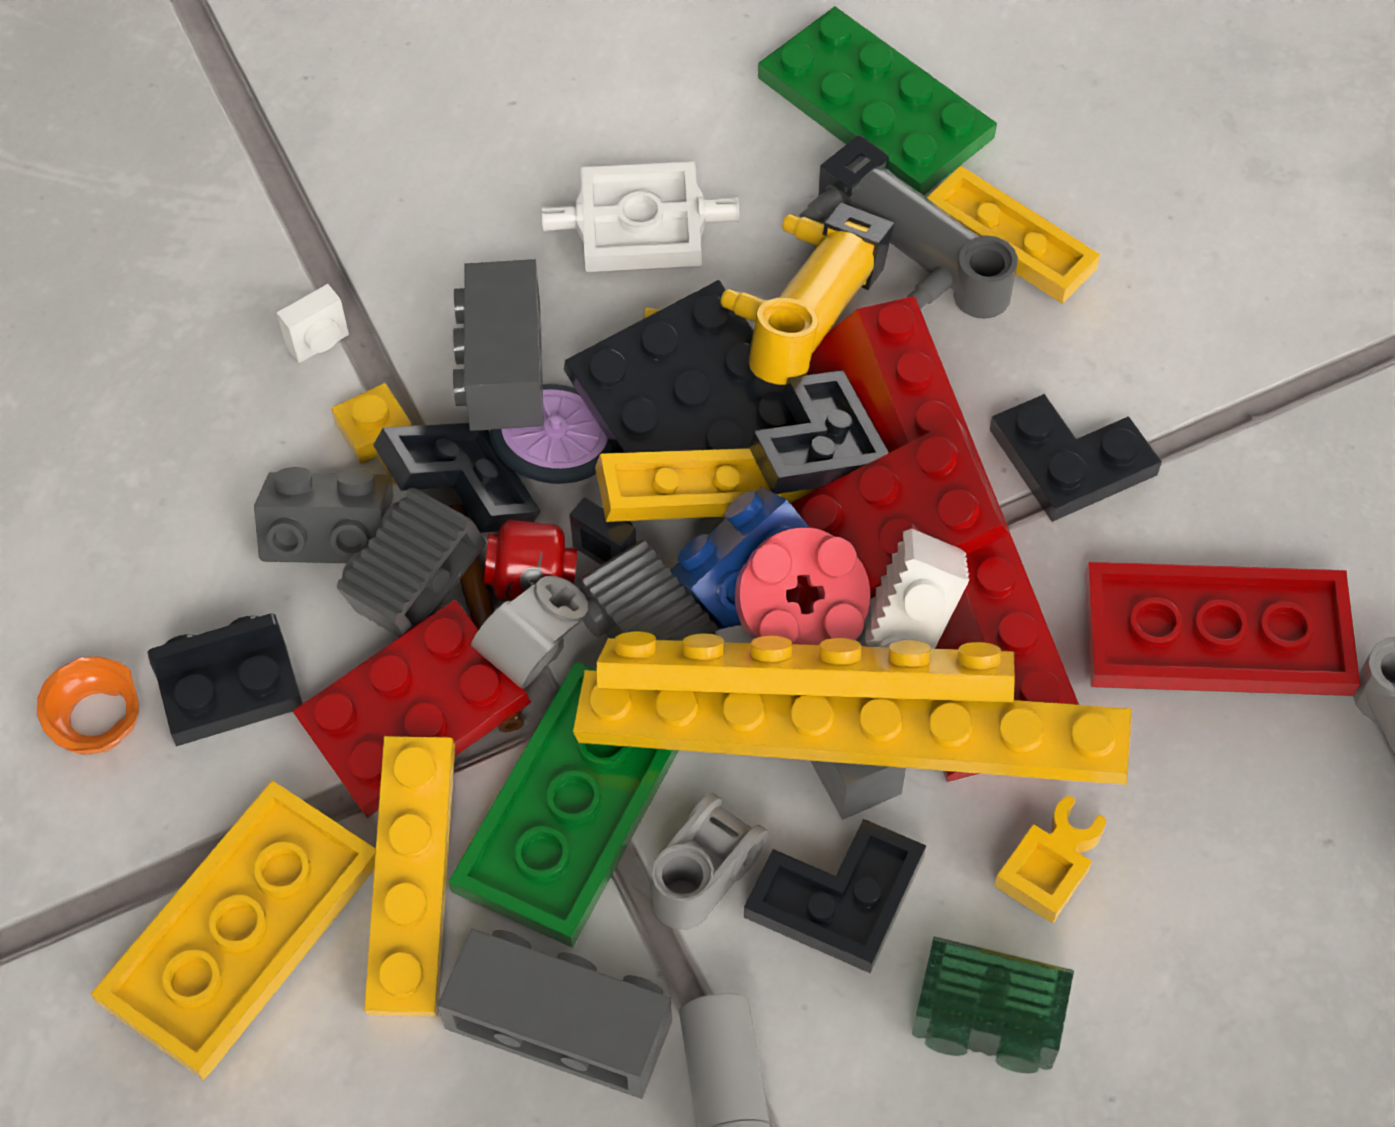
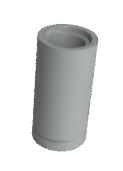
(723, 1062)

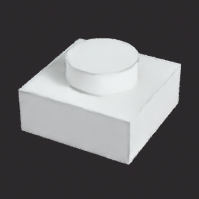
(313, 323)

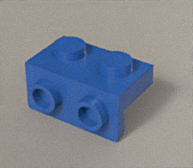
(713, 561)

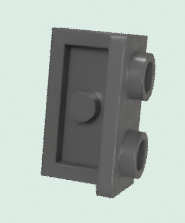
(319, 514)

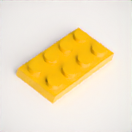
(236, 929)

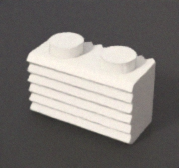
(916, 592)

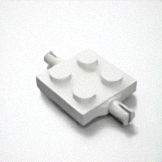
(640, 216)

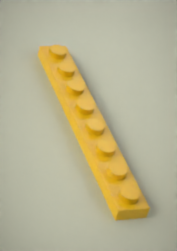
(891, 732)

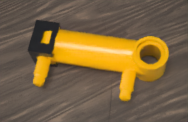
(790, 327)

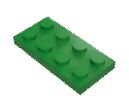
(868, 88)
(559, 823)

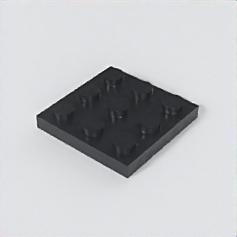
(679, 380)

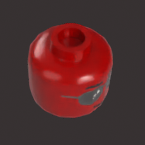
(524, 555)

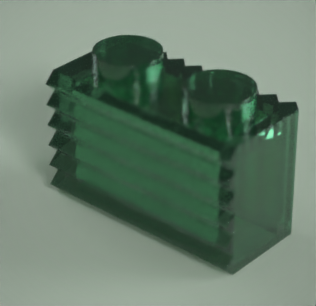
(992, 1005)

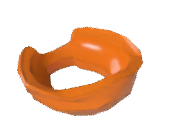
(72, 684)

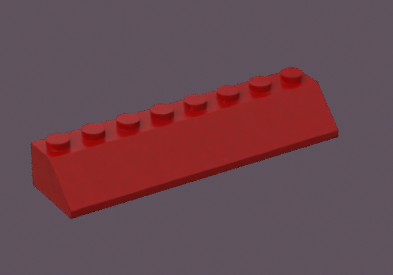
(907, 395)

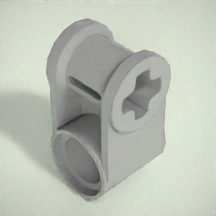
(530, 629)
(708, 851)

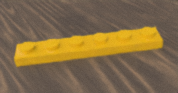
(830, 669)

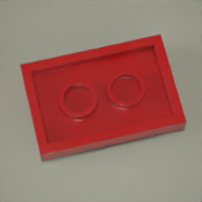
(412, 688)

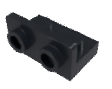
(225, 678)

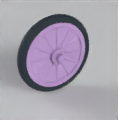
(561, 449)

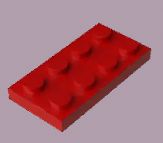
(921, 487)
(1220, 629)

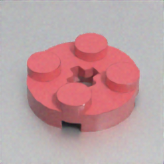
(827, 564)

